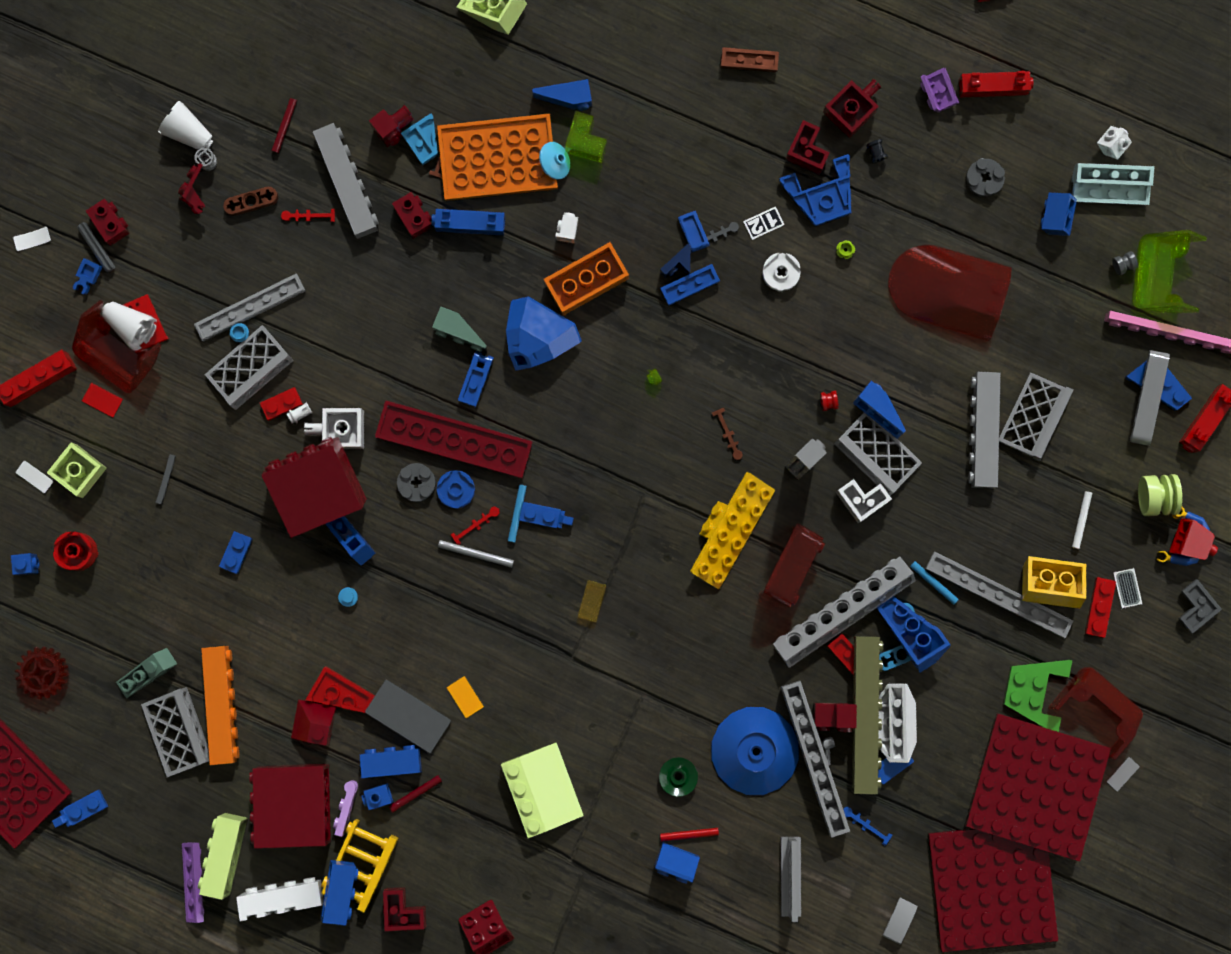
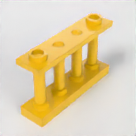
(379, 863)

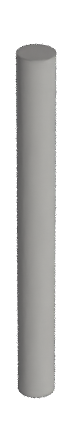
(475, 553)

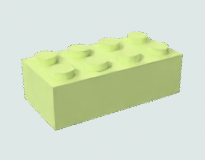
(223, 856)

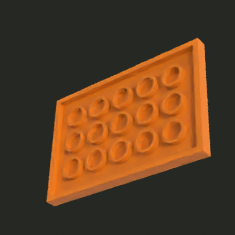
(494, 157)

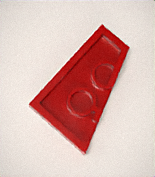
(339, 691)

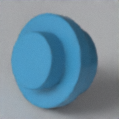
(239, 332)
(348, 597)

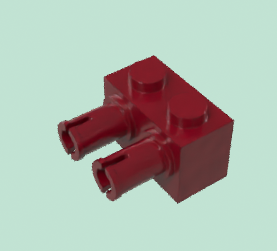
(389, 126)

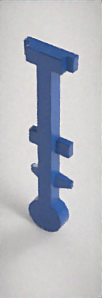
(848, 813)

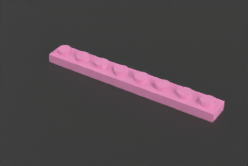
(1169, 331)

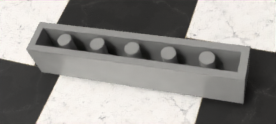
(345, 180)
(985, 430)
(806, 458)

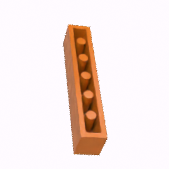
(219, 705)

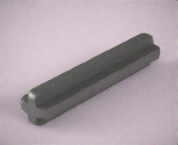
(96, 247)

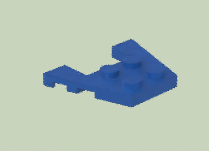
(826, 200)

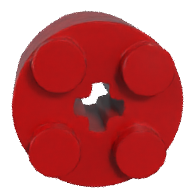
(64, 550)

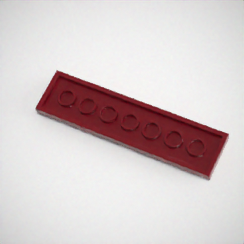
(453, 439)

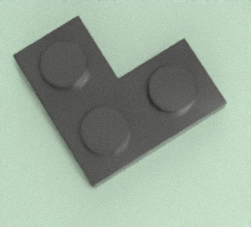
(1203, 606)

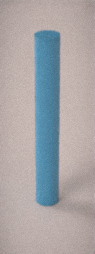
(516, 515)
(933, 582)

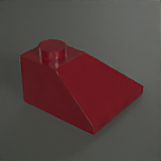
(313, 722)

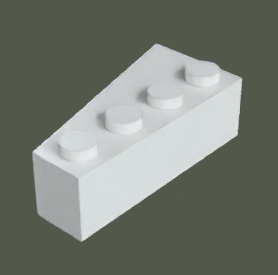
(280, 898)

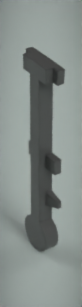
(733, 227)

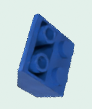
(676, 862)

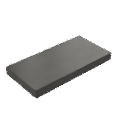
(408, 716)

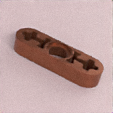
(263, 193)

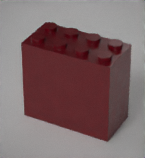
(313, 486)
(290, 806)

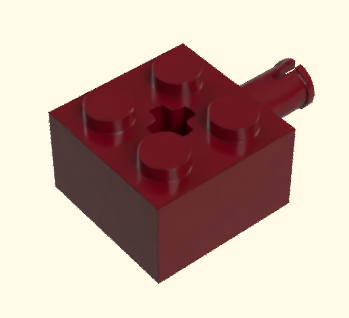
(852, 97)

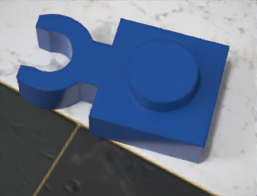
(88, 273)

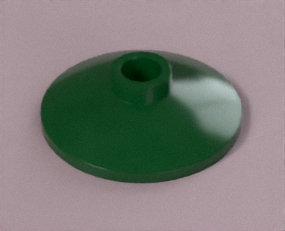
(685, 784)

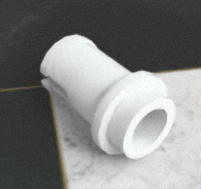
(299, 413)

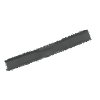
(166, 477)

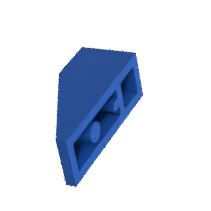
(570, 95)
(878, 406)
(351, 540)

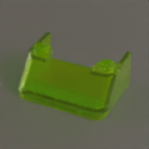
(1156, 271)

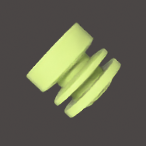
(1160, 495)

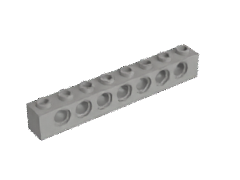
(841, 621)
(815, 759)

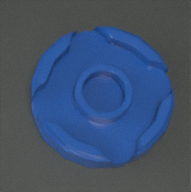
(455, 489)

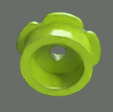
(850, 249)

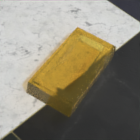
(591, 601)

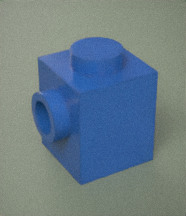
(25, 564)
(377, 796)

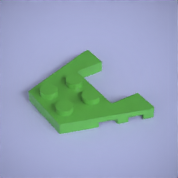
(1027, 690)

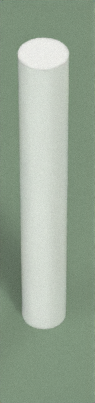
(1082, 520)

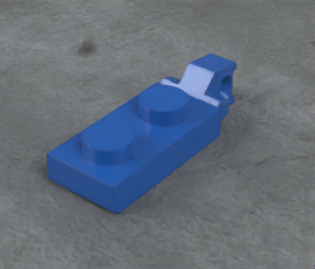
(544, 516)
(81, 809)

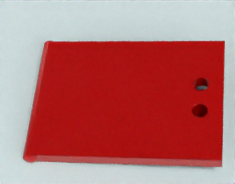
(145, 306)

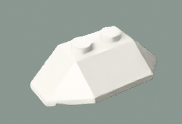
(898, 723)

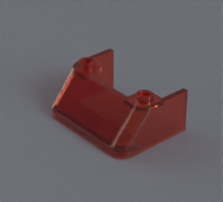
(108, 354)
(793, 566)
(1089, 683)

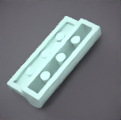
(1112, 183)

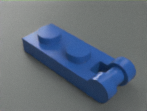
(475, 379)

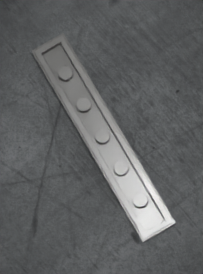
(250, 307)

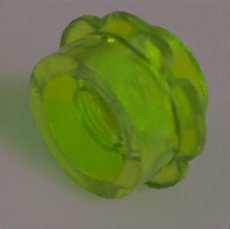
(654, 377)

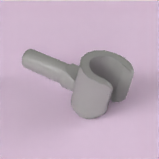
(827, 744)

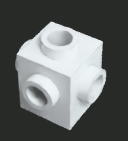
(1114, 142)

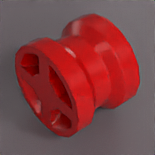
(829, 401)

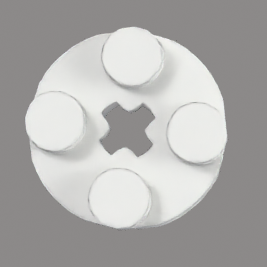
(781, 261)

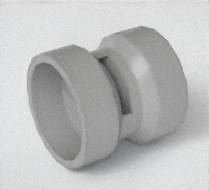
(209, 161)

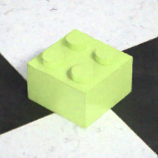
(76, 470)

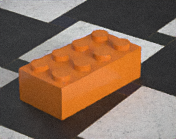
(586, 278)

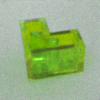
(581, 142)

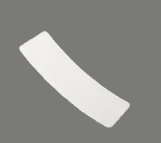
(32, 239)
(34, 476)

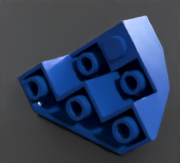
(537, 333)

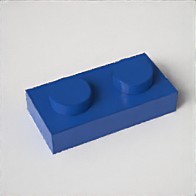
(235, 552)

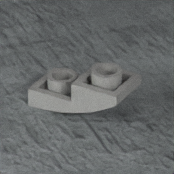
(900, 921)

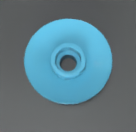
(554, 160)

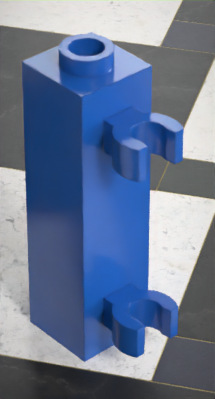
(469, 222)

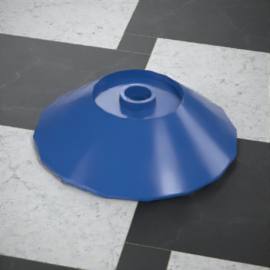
(734, 748)

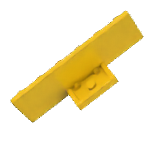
(730, 529)

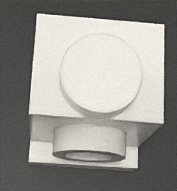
(567, 228)

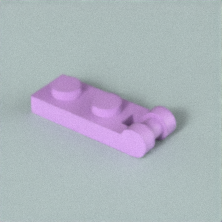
(346, 807)

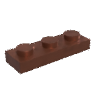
(749, 59)

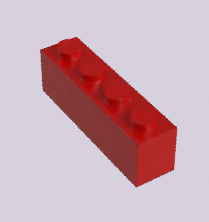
(36, 378)

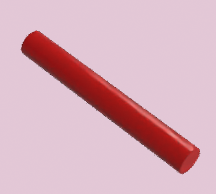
(689, 834)

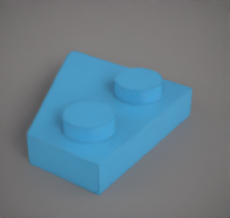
(422, 139)

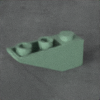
(453, 325)
(146, 672)

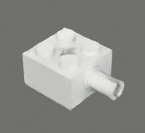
(334, 419)

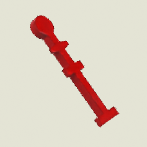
(286, 215)
(494, 511)

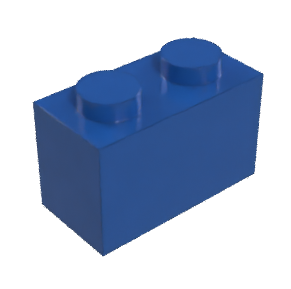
(1058, 214)

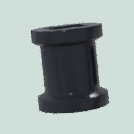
(877, 151)

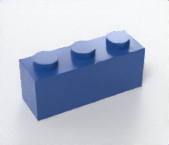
(390, 762)
(339, 892)

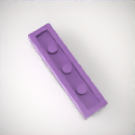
(192, 872)

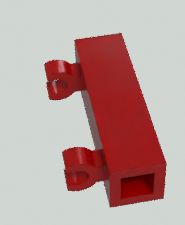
(995, 84)
(1207, 419)

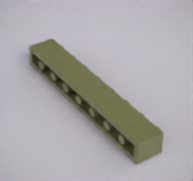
(866, 696)

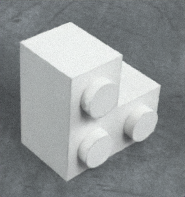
(862, 504)

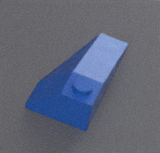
(918, 638)

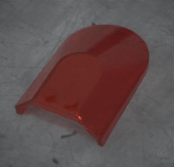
(950, 289)

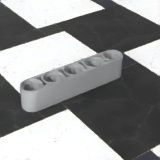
(1149, 397)

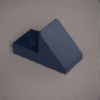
(681, 259)

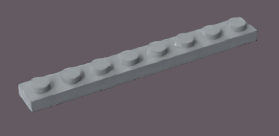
(999, 594)

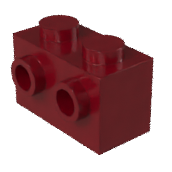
(412, 215)
(107, 221)

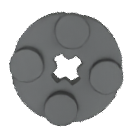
(974, 179)
(408, 490)

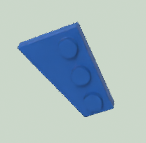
(1173, 392)

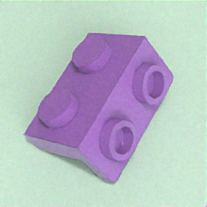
(939, 90)

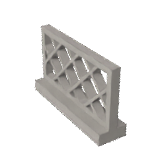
(255, 381)
(1050, 424)
(869, 466)
(189, 722)
(791, 877)

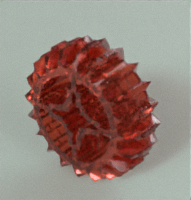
(41, 665)

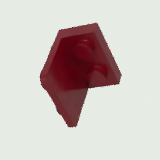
(485, 929)

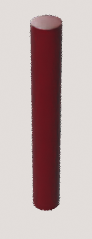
(284, 125)
(415, 793)

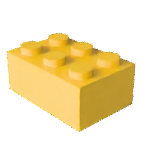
(1054, 582)

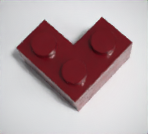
(804, 152)
(837, 715)
(399, 916)

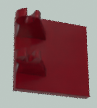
(188, 193)

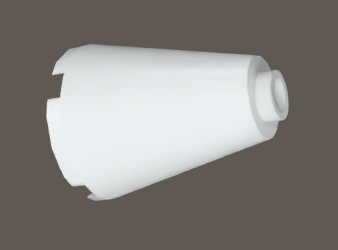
(185, 128)
(129, 324)

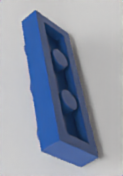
(690, 284)

